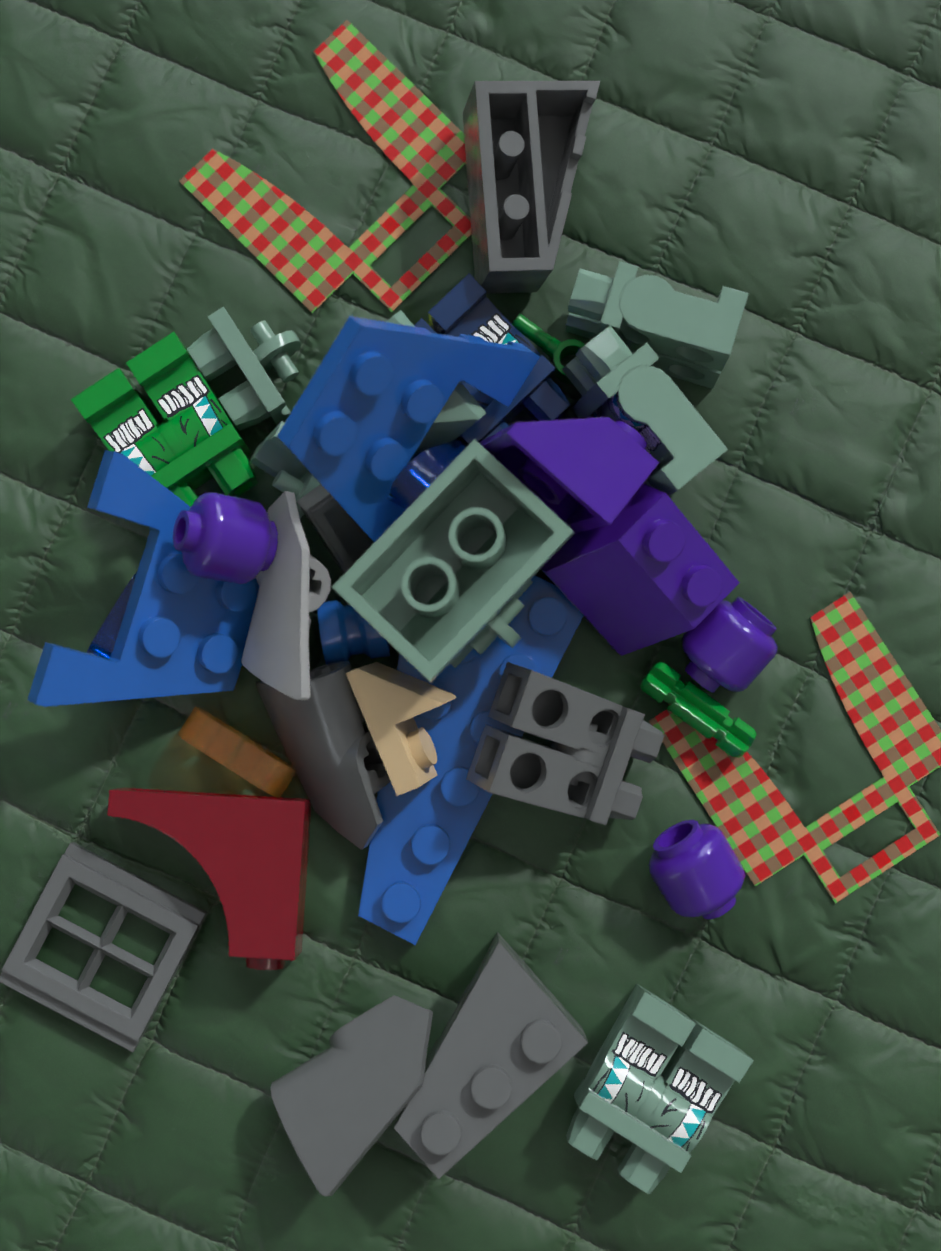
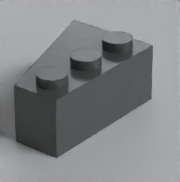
(521, 174)
(488, 1059)

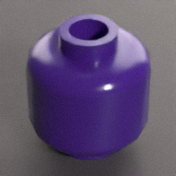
(225, 538)
(730, 646)
(696, 870)

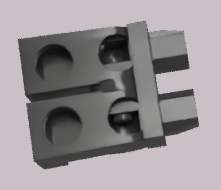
(587, 754)

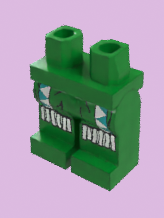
(197, 432)

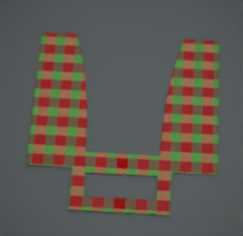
(295, 243)
(891, 726)

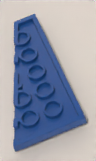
(432, 824)

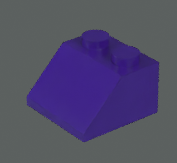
(576, 466)
(641, 574)

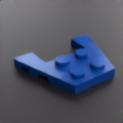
(379, 401)
(177, 627)

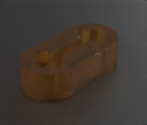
(237, 752)

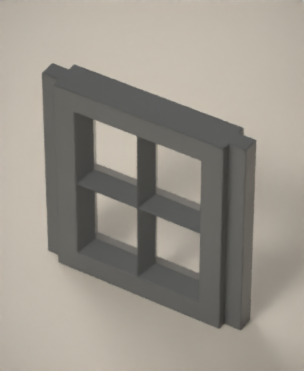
(75, 998)

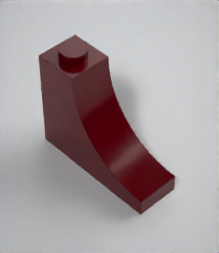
(252, 854)

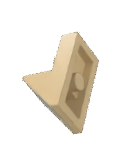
(388, 706)

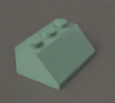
(453, 560)

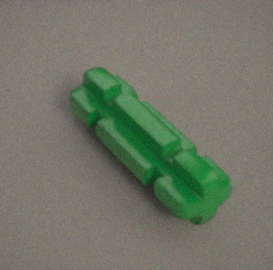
(698, 710)

